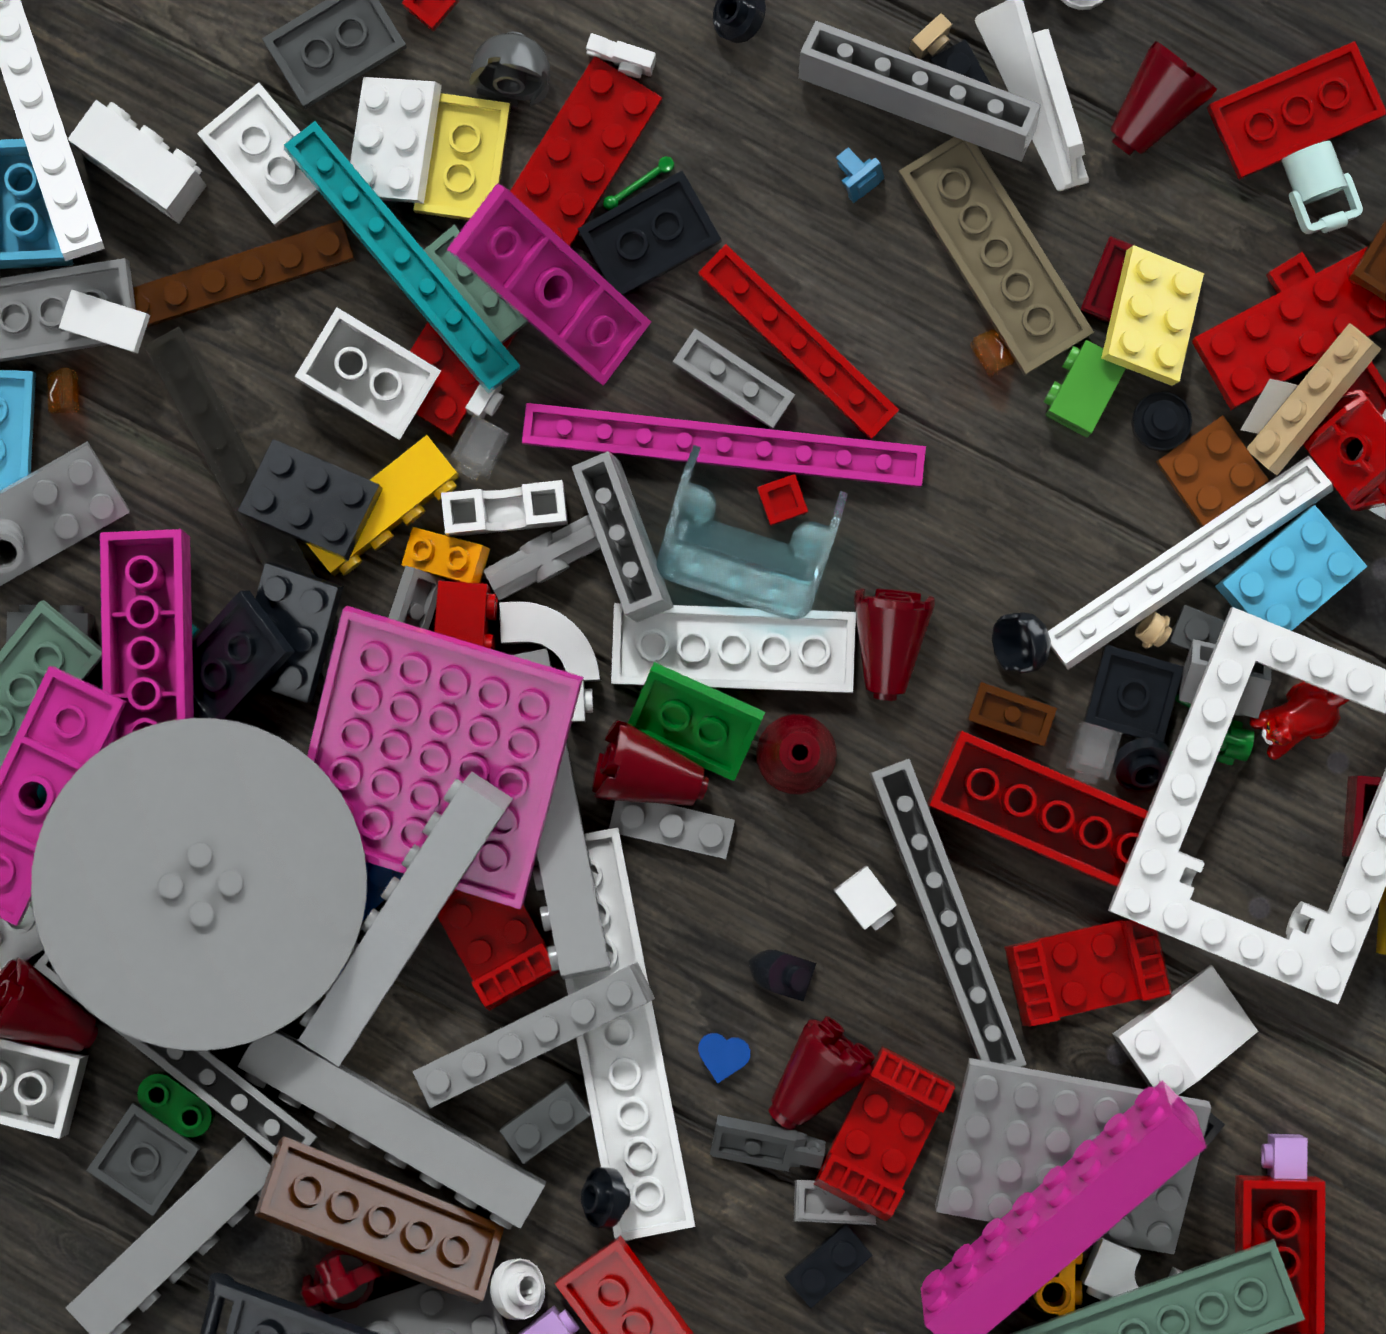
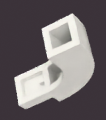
(548, 628)

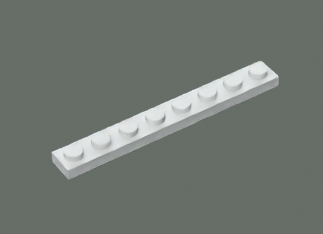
(45, 135)
(1189, 562)

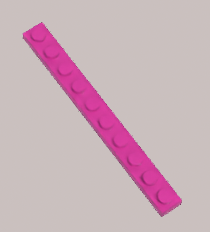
(724, 445)

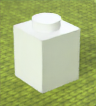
(866, 899)

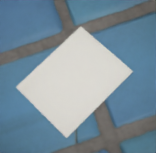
(1268, 403)

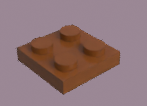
(1212, 471)

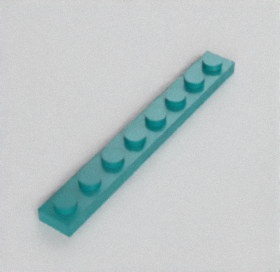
(401, 257)

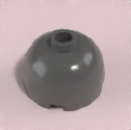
(510, 69)

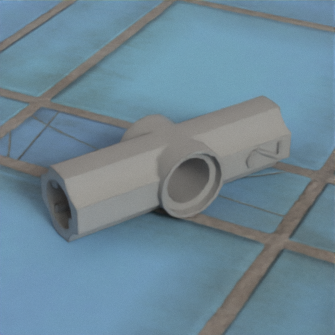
(542, 558)

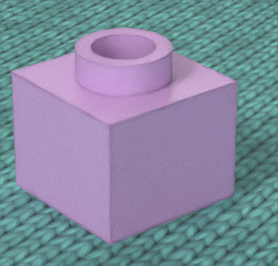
(1285, 1156)

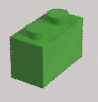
(1085, 389)

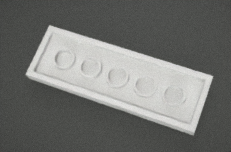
(738, 648)

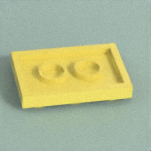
(464, 155)
(1152, 315)

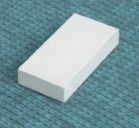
(104, 321)

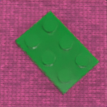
(696, 720)

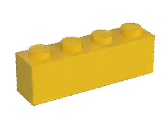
(406, 486)

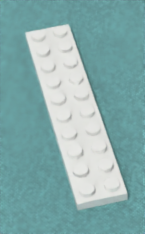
(627, 1070)

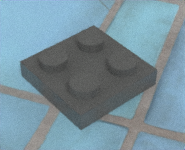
(143, 1159)

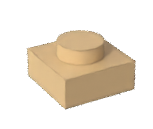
(932, 37)

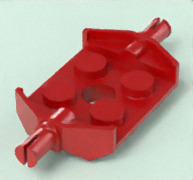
(1358, 481)

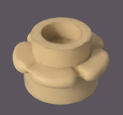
(1153, 630)

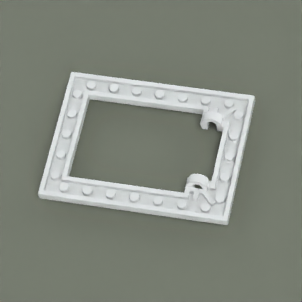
(1159, 876)

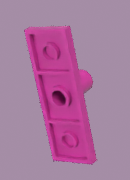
(549, 284)
(57, 737)

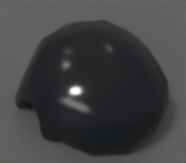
(1021, 642)

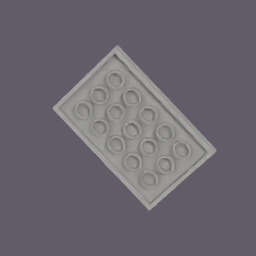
(1024, 1123)

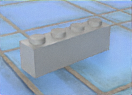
(622, 537)

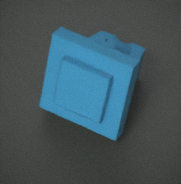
(860, 176)

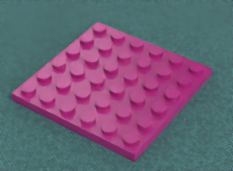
(424, 708)

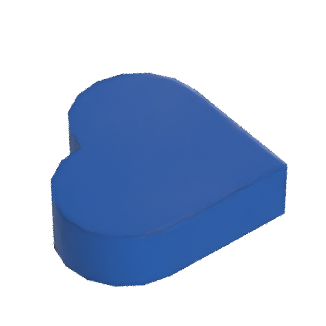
(723, 1055)

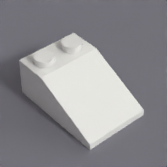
(367, 374)
(1186, 1032)

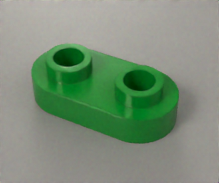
(175, 1104)

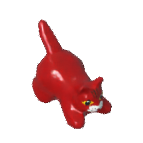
(1306, 714)

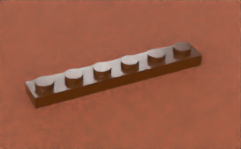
(244, 273)

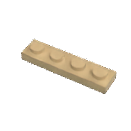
(1313, 399)

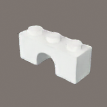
(504, 510)
(1111, 1269)

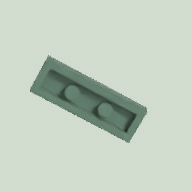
(486, 303)

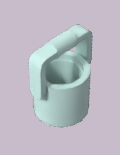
(1314, 176)

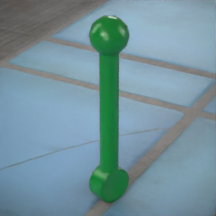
(665, 166)

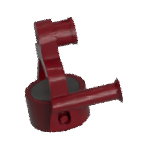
(341, 1281)

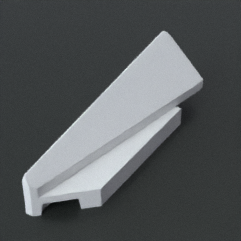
(1033, 72)

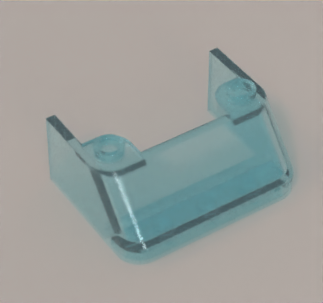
(741, 563)

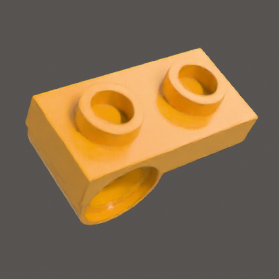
(445, 556)
(1071, 1291)

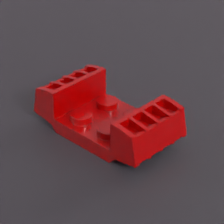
(496, 946)
(1087, 970)
(884, 1134)

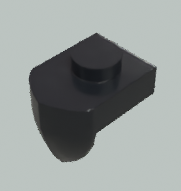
(782, 973)

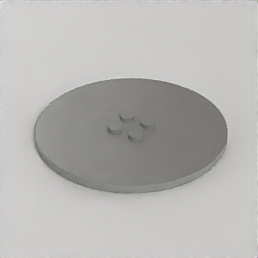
(199, 884)

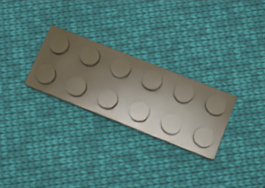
(995, 253)

